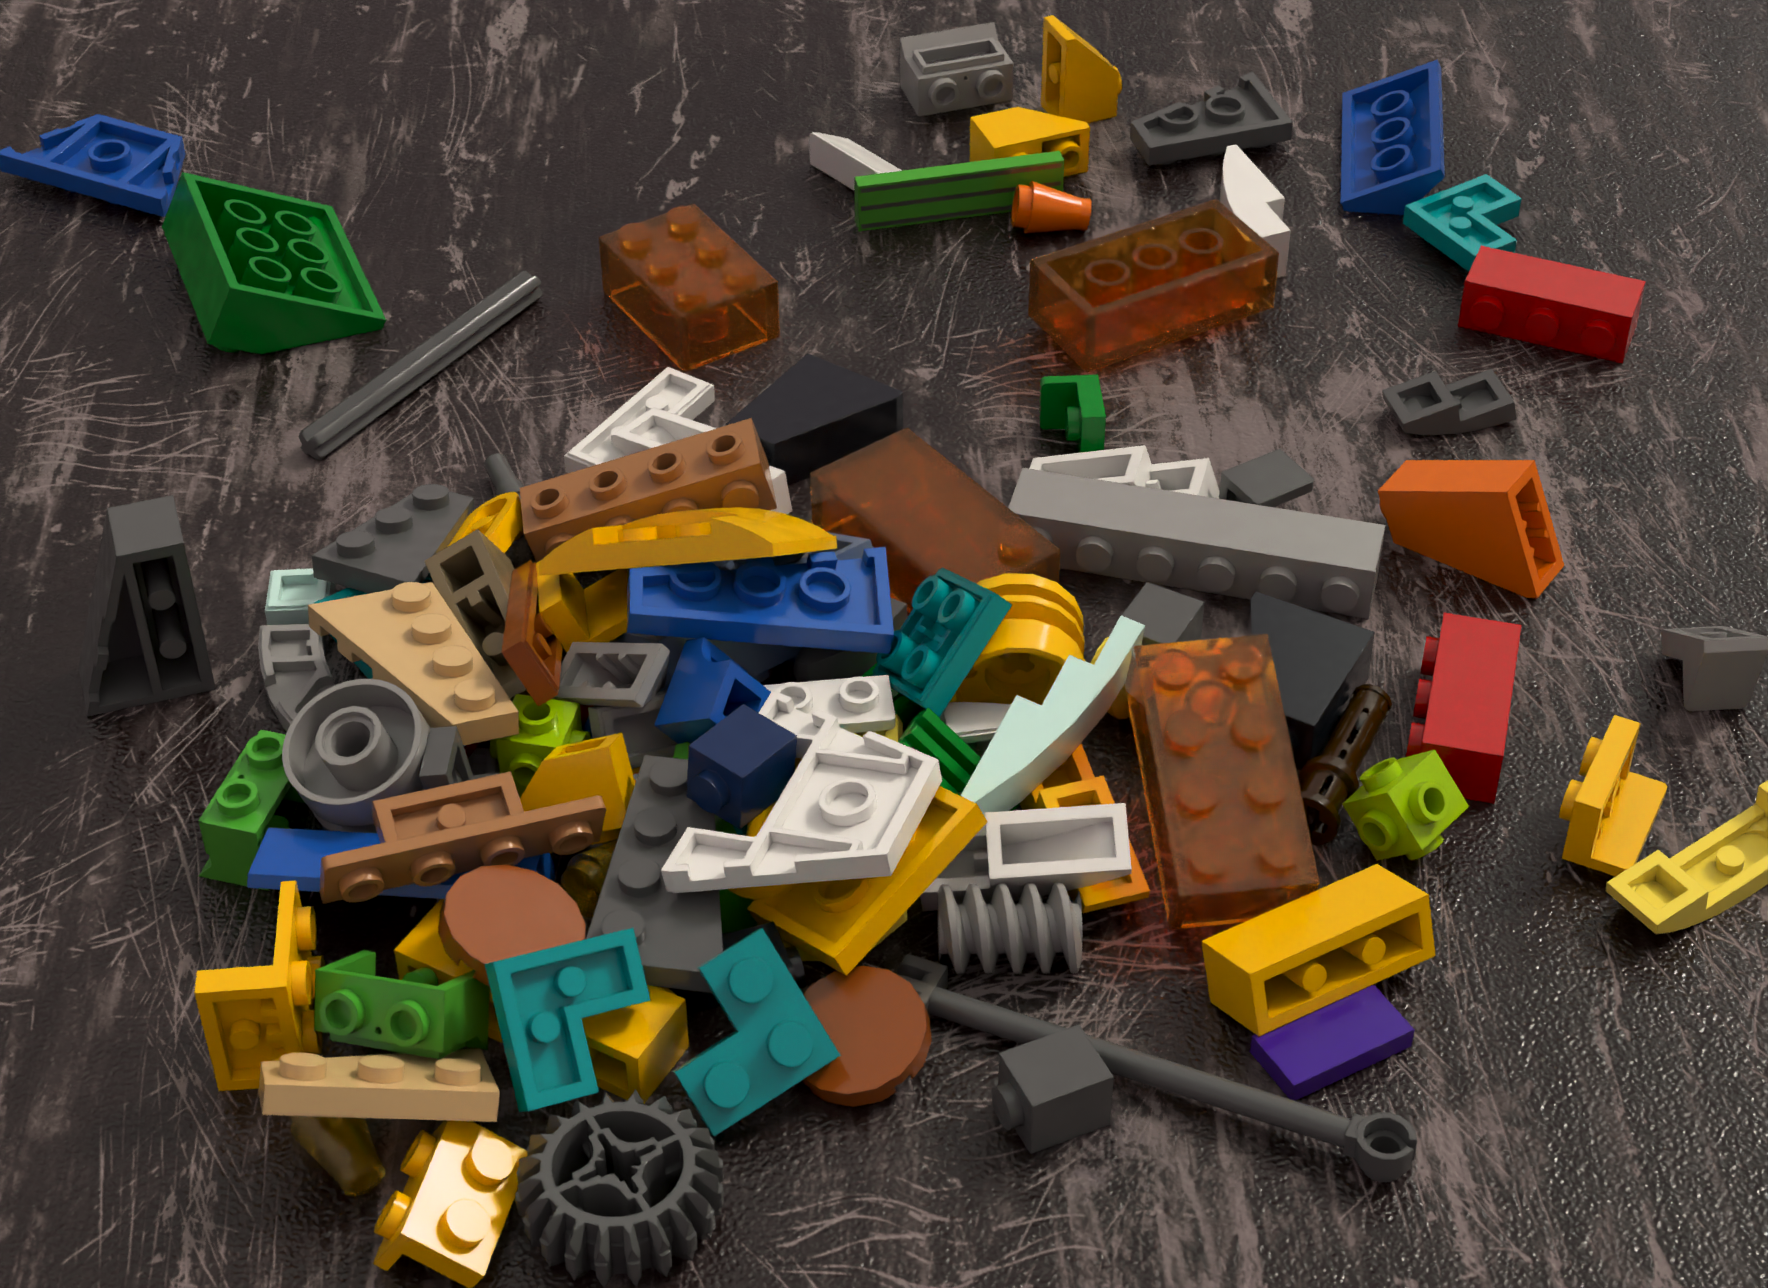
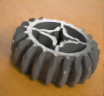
(602, 1184)

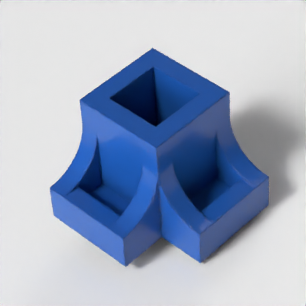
(705, 691)

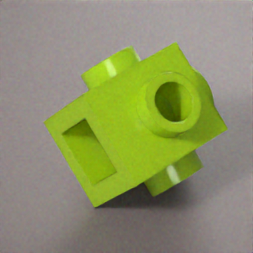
(539, 734)
(1392, 806)

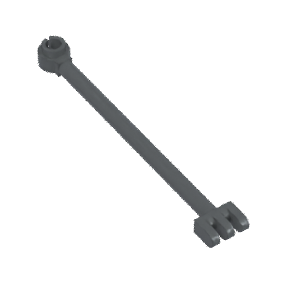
(1379, 1143)

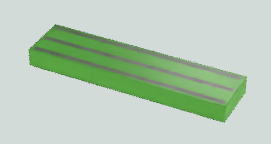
(950, 190)

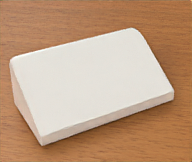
(844, 158)

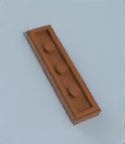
(528, 639)

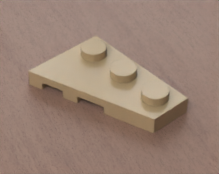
(381, 1086)

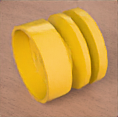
(1028, 644)

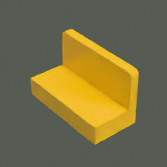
(587, 613)

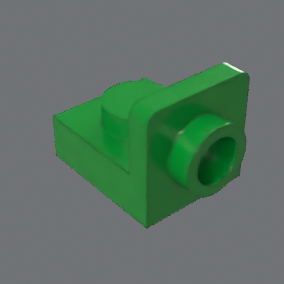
(1076, 406)

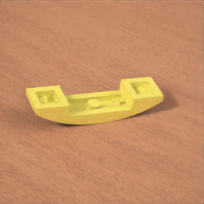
(1702, 877)

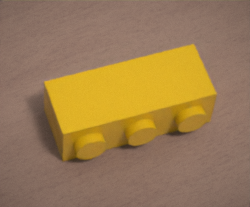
(1318, 949)

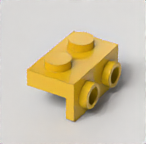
(1612, 806)
(452, 1201)

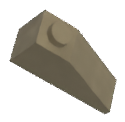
(476, 587)

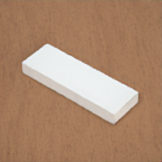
(668, 391)

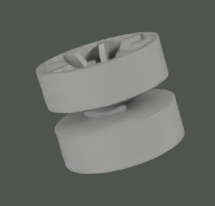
(353, 749)

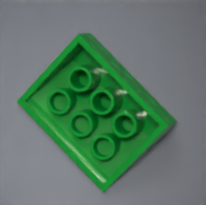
(266, 268)

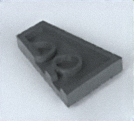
(395, 541)

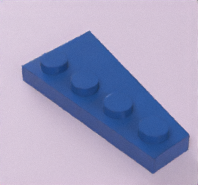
(790, 605)

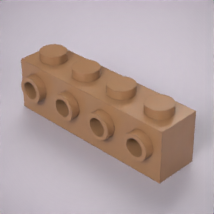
(693, 473)

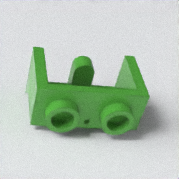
(245, 809)
(400, 1014)

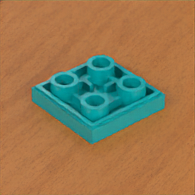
(941, 639)

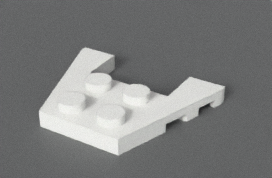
(836, 819)

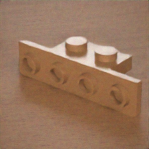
(454, 831)

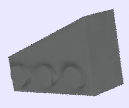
(143, 614)

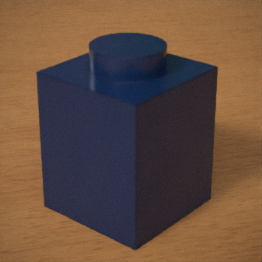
(740, 766)

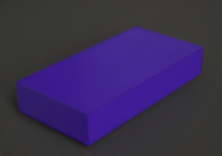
(1332, 1042)

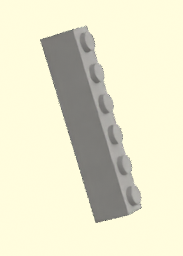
(1203, 542)

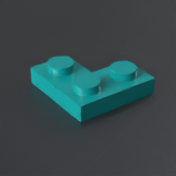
(1465, 218)
(542, 1006)
(773, 1039)

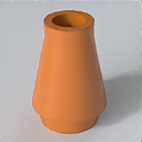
(1047, 209)

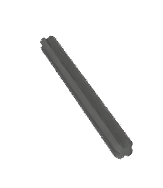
(419, 366)

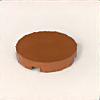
(504, 915)
(877, 1031)

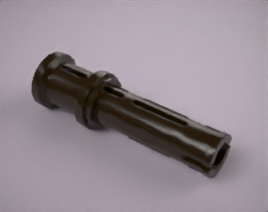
(1363, 718)

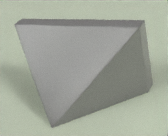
(613, 673)

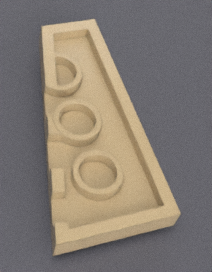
(424, 650)

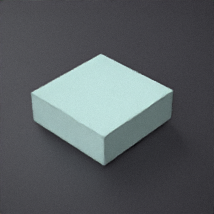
(291, 594)

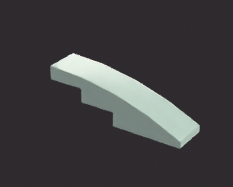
(1042, 737)

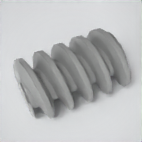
(1009, 927)

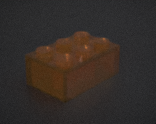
(689, 287)

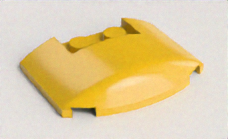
(687, 539)

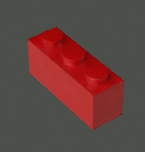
(1551, 304)
(1467, 701)

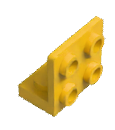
(263, 1009)

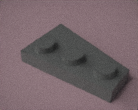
(1224, 118)

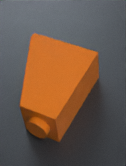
(1477, 519)

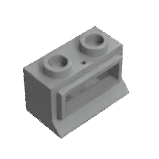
(955, 69)

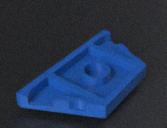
(105, 161)

